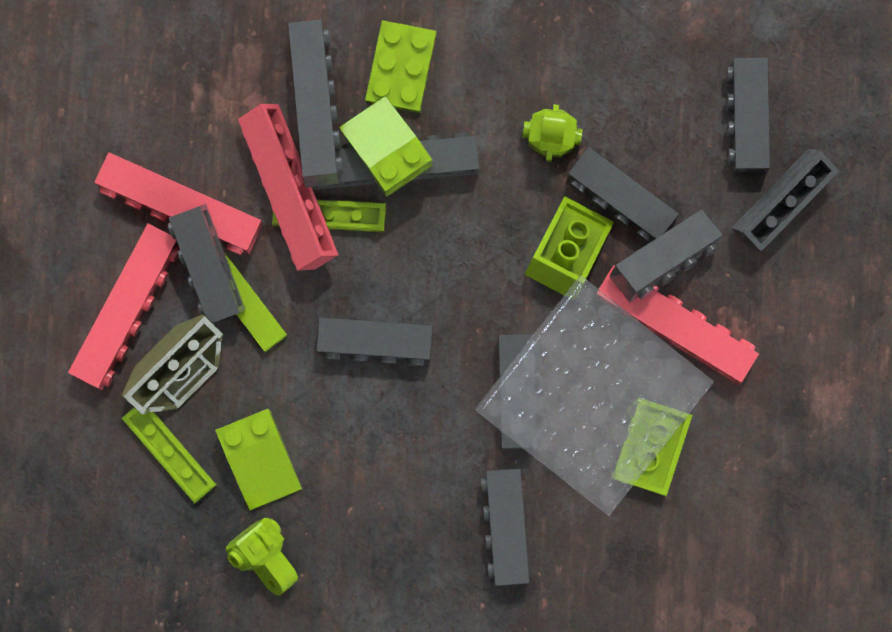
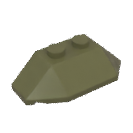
(175, 366)

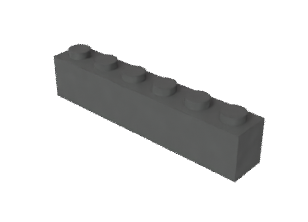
(313, 103)
(449, 157)

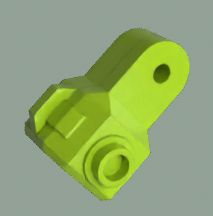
(552, 133)
(260, 550)

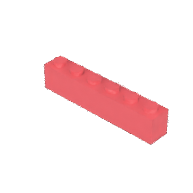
(282, 178)
(169, 198)
(125, 307)
(688, 331)

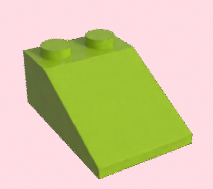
(386, 146)
(568, 246)
(259, 459)

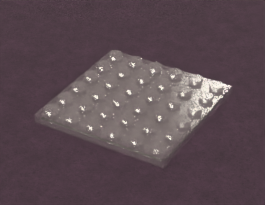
(594, 395)

